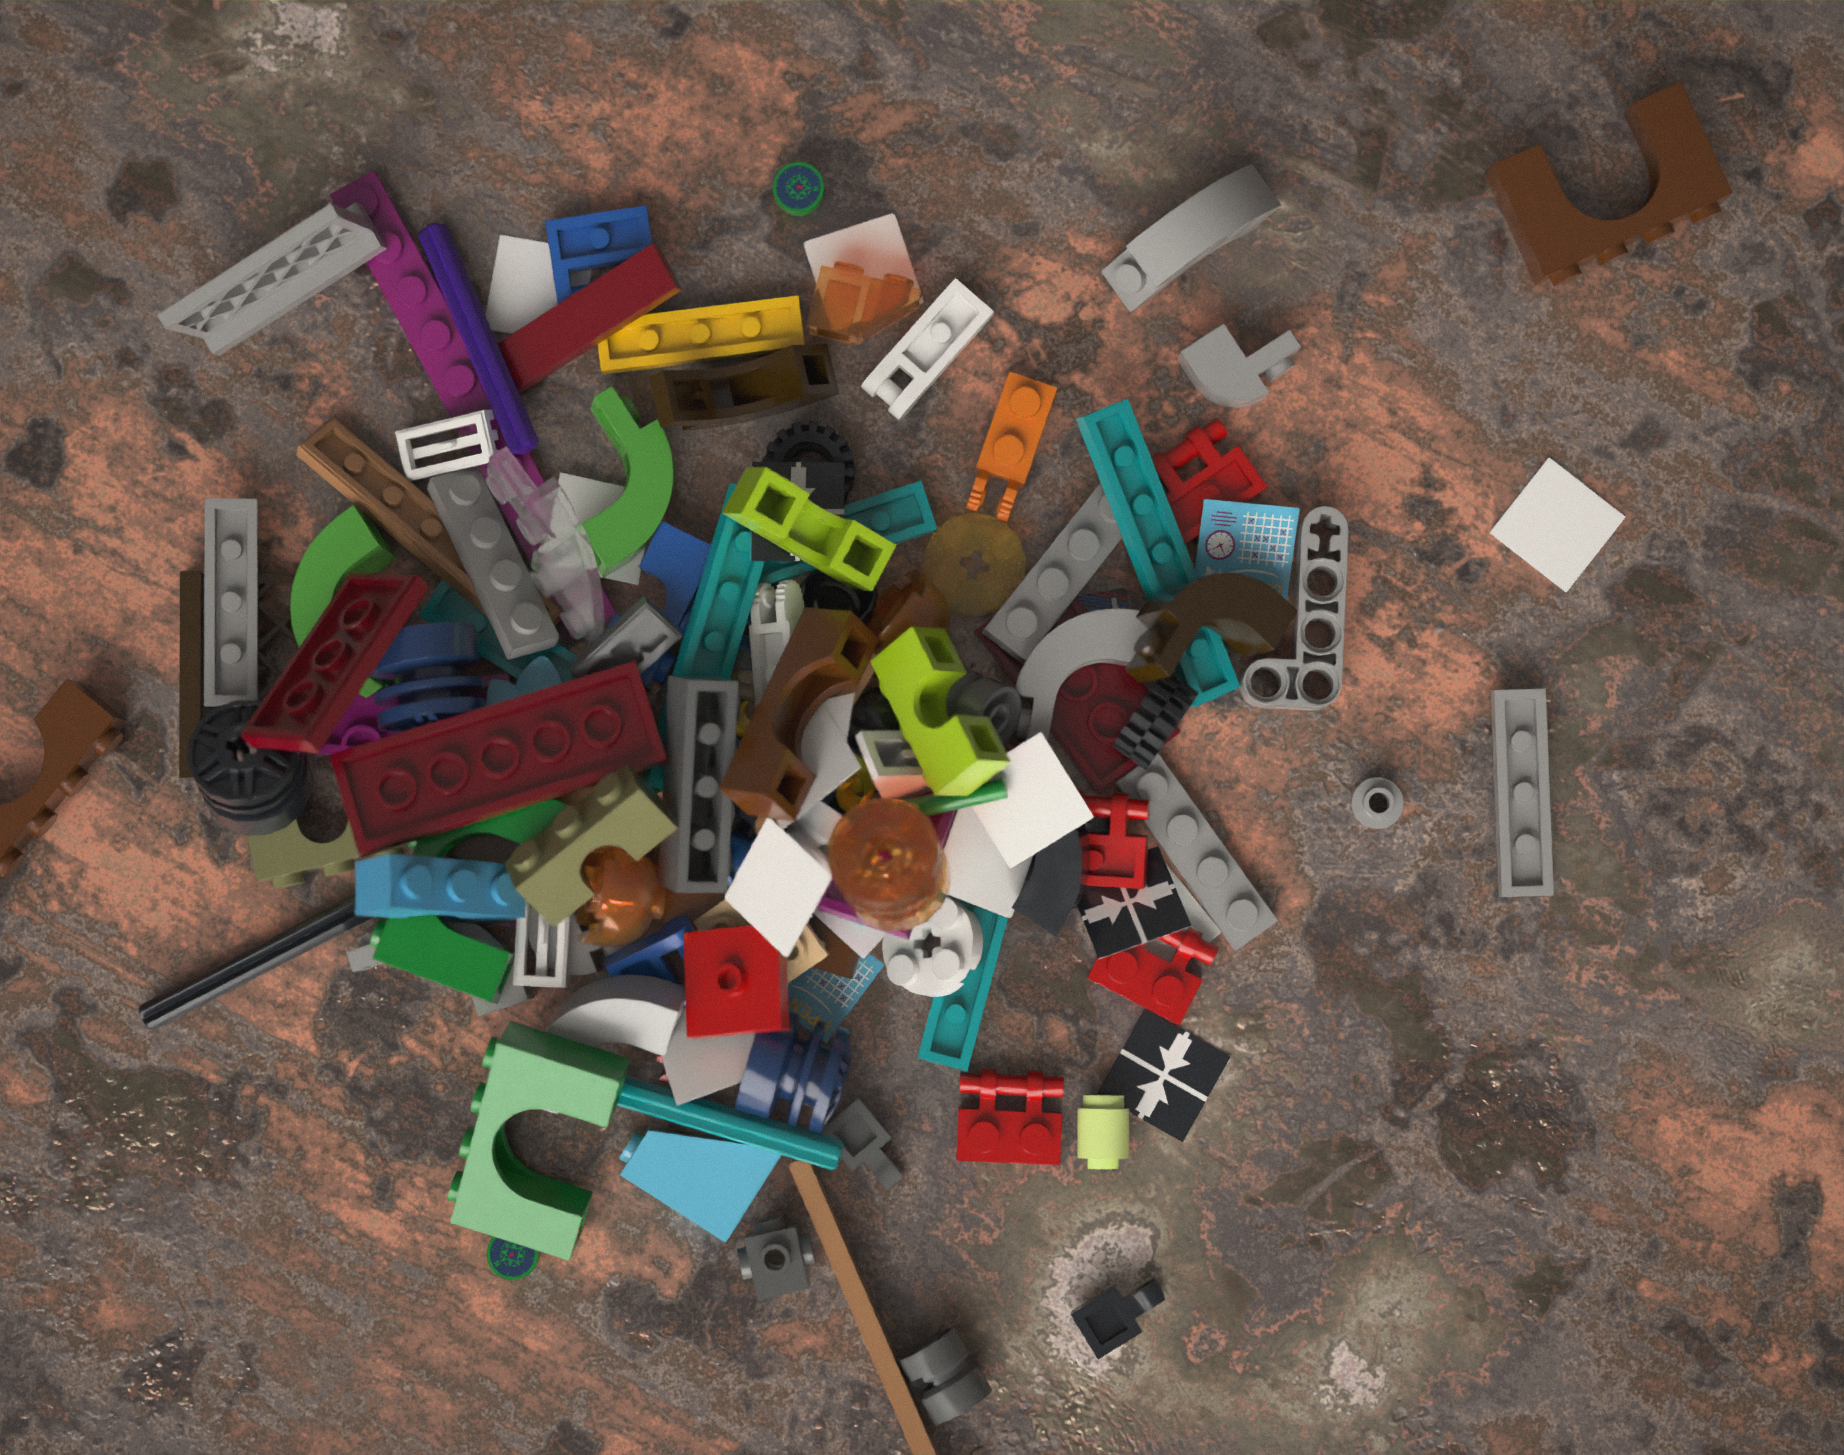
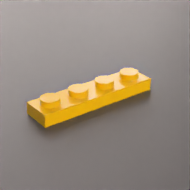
(704, 335)

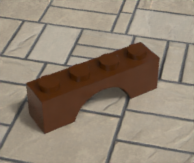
(820, 659)
(74, 733)

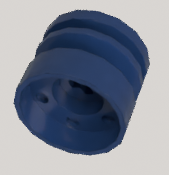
(425, 669)
(796, 1071)

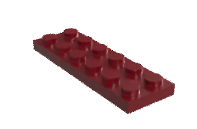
(496, 759)

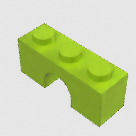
(823, 540)
(916, 679)

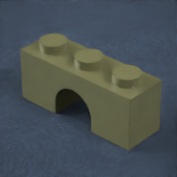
(616, 813)
(294, 851)

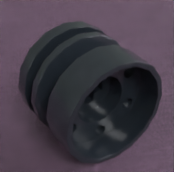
(246, 785)

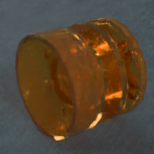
(895, 892)

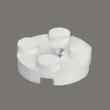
(950, 962)

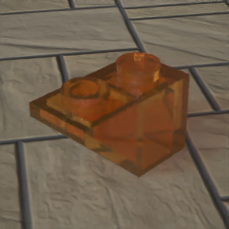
(857, 306)

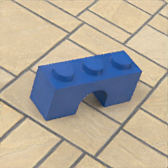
(678, 563)

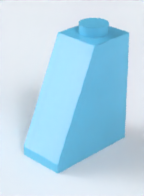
(698, 1175)

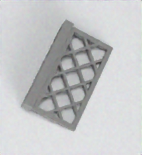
(276, 277)

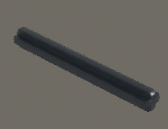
(251, 964)

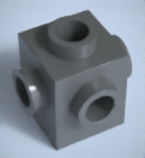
(776, 1278)

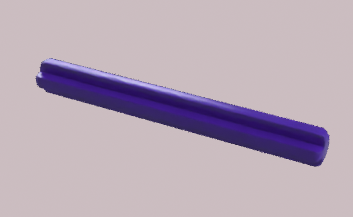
(478, 339)

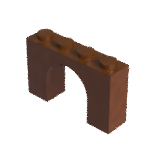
(1560, 238)

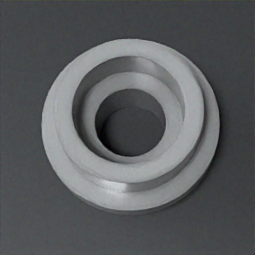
(1365, 814)

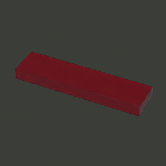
(588, 317)

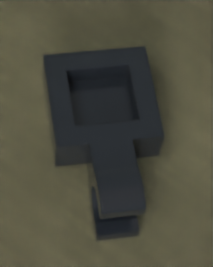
(1111, 1319)

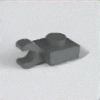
(862, 1142)

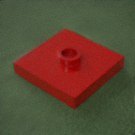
(734, 983)

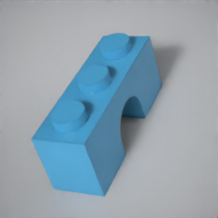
(436, 886)

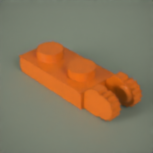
(1012, 439)

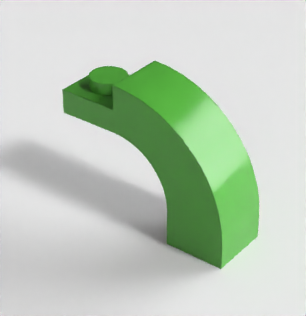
(632, 520)
(343, 547)

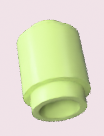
(1103, 1131)

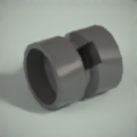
(986, 698)
(944, 1375)

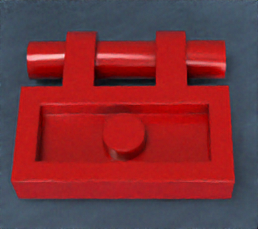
(1223, 479)
(1116, 856)
(1152, 981)
(1010, 1134)

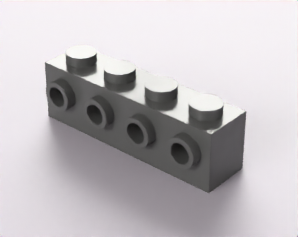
(698, 753)

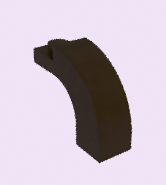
(744, 390)
(1231, 604)

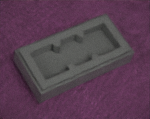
(636, 636)

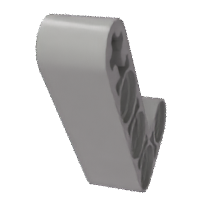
(1310, 608)

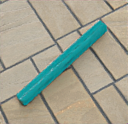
(732, 1124)

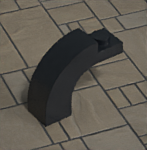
(1056, 881)

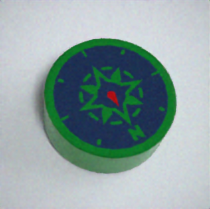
(798, 189)
(510, 1259)

